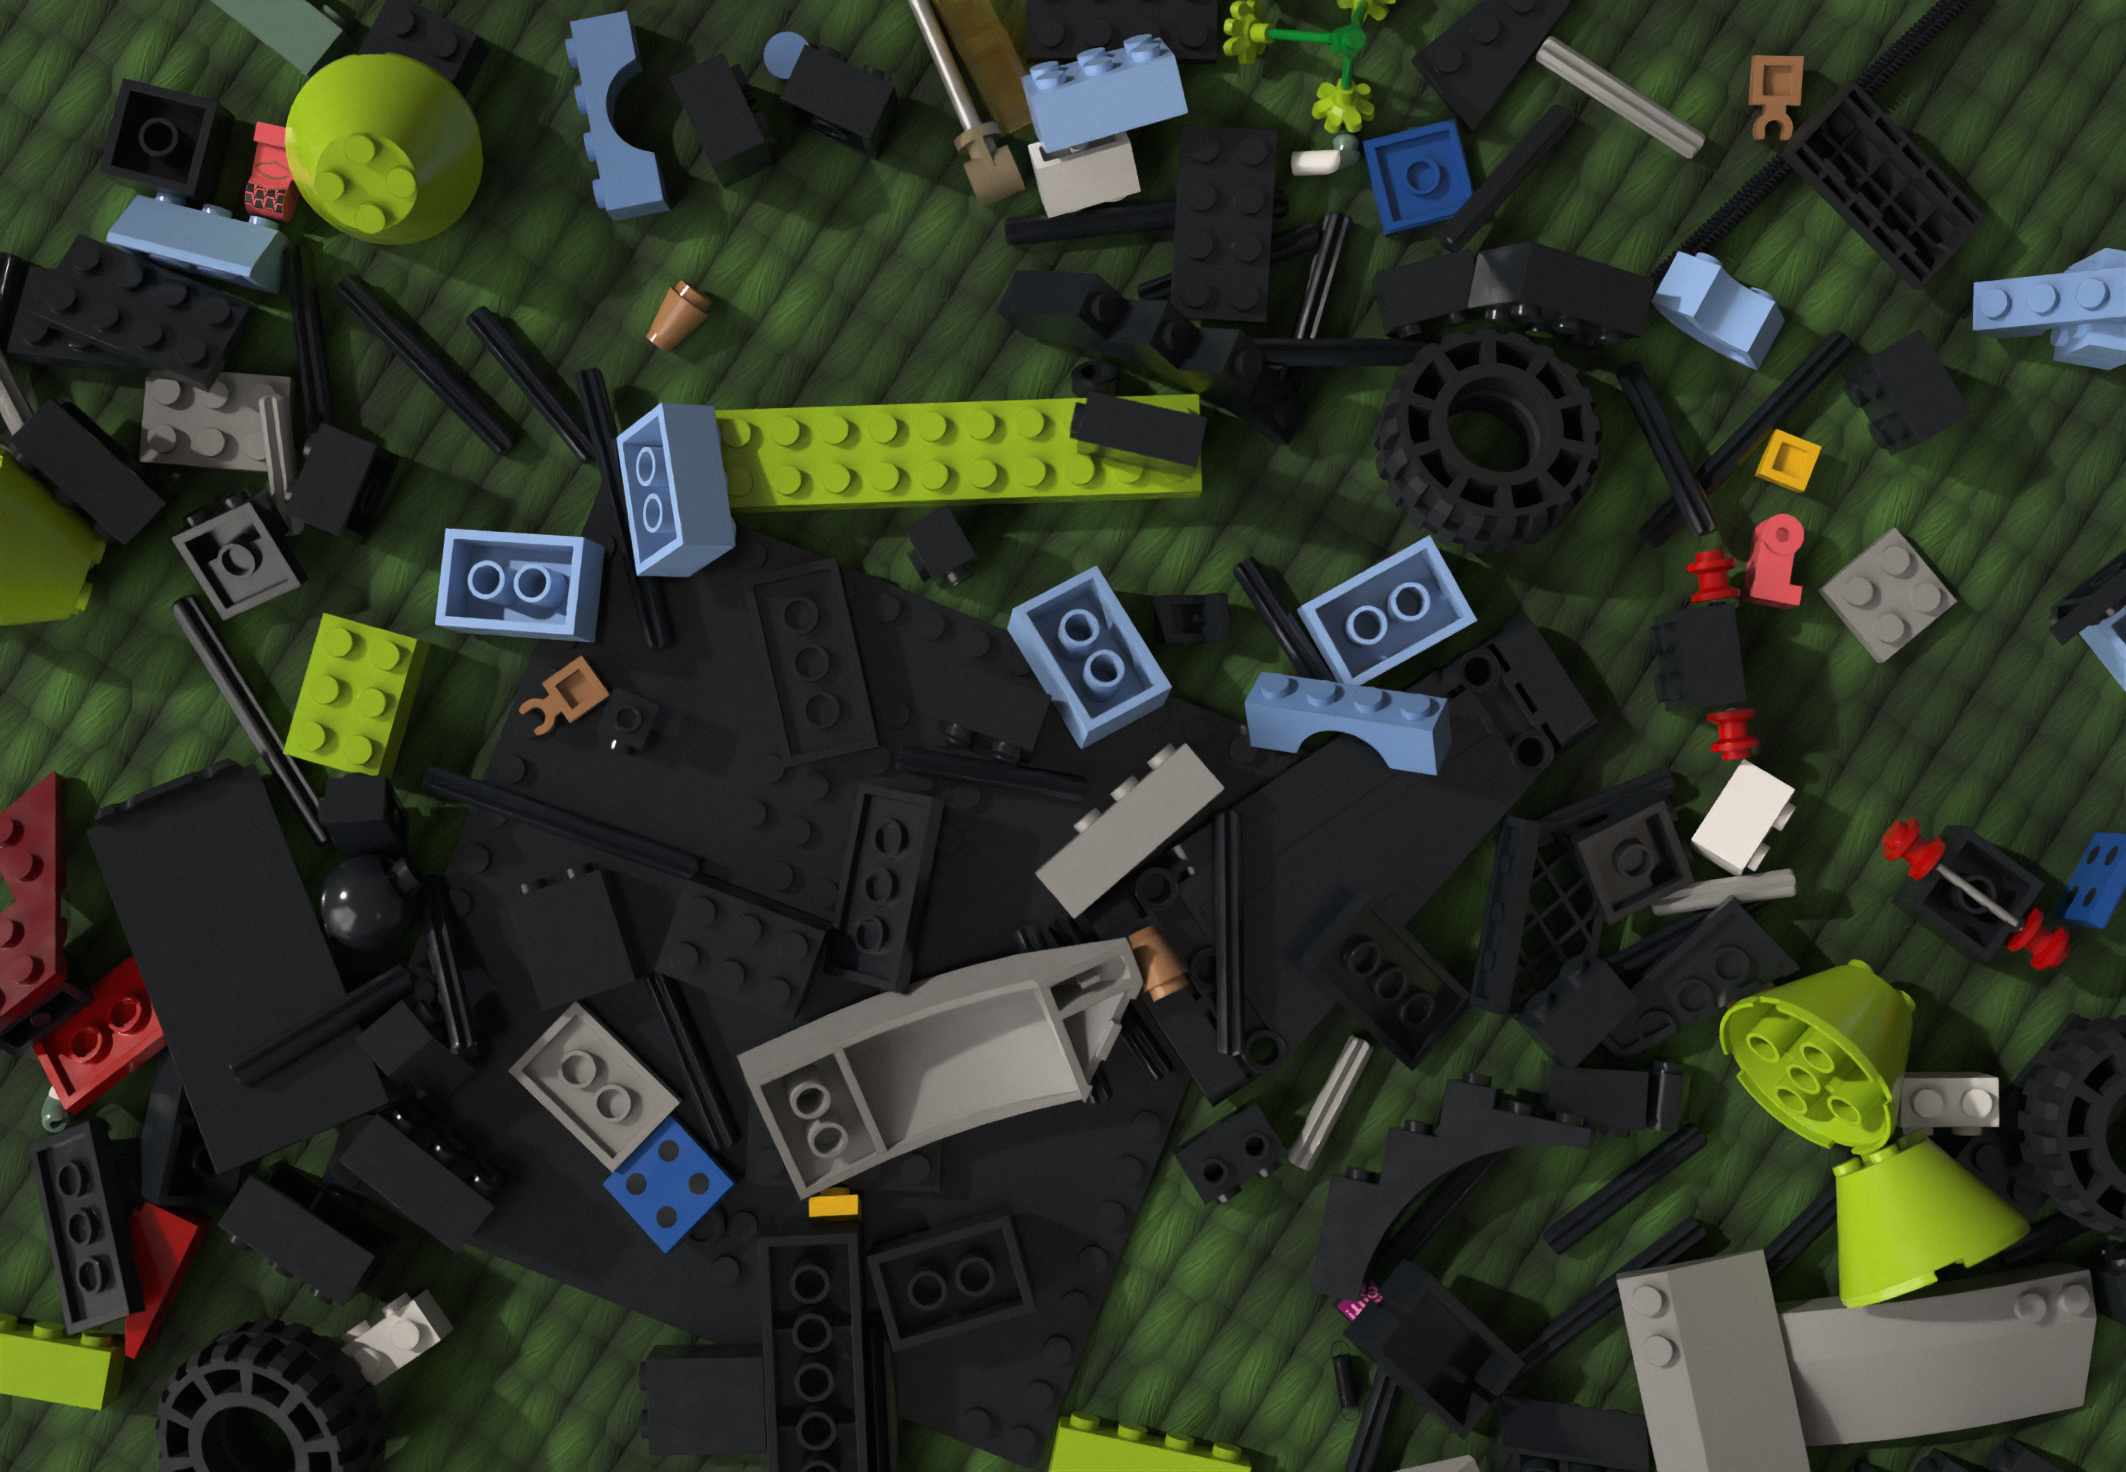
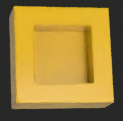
(1788, 461)
(835, 1205)

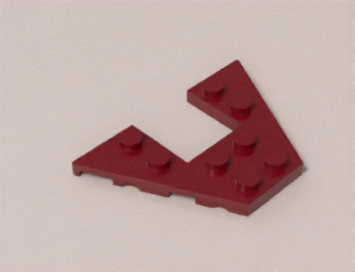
(36, 874)

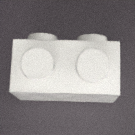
(1084, 174)
(1743, 818)
(1949, 1100)
(398, 1338)

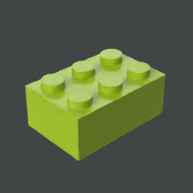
(356, 697)

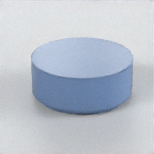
(782, 54)

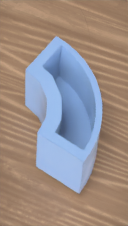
(1718, 309)

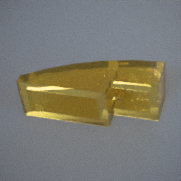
(988, 59)

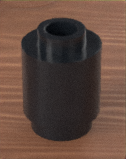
(1668, 1095)

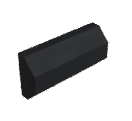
(1882, 185)

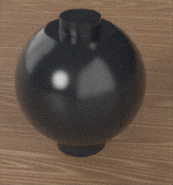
(371, 901)

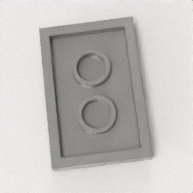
(212, 428)
(595, 1085)

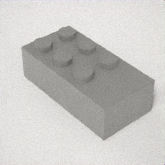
(1130, 828)

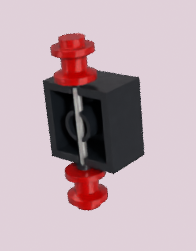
(1703, 657)
(1972, 894)

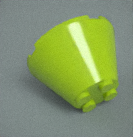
(384, 148)
(42, 549)
(1825, 1054)
(1911, 1215)

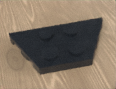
(2097, 596)

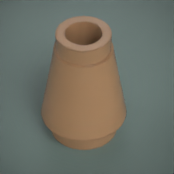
(678, 315)
(1157, 963)

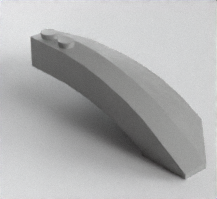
(940, 1058)
(1941, 1355)
(1713, 1366)

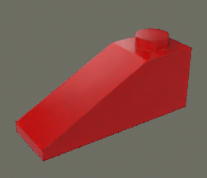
(163, 1252)

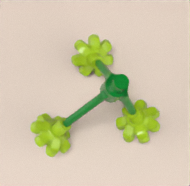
(1339, 104)

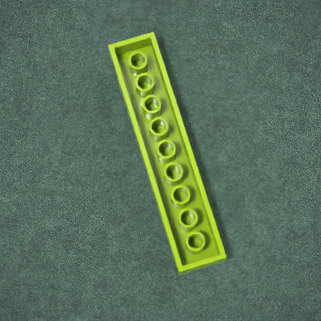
(929, 457)

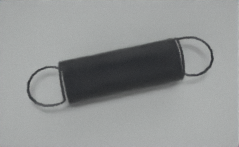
(1345, 1381)

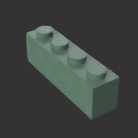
(293, 30)

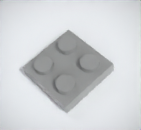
(1886, 595)

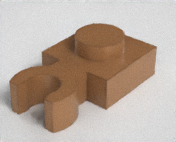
(1774, 85)
(572, 692)

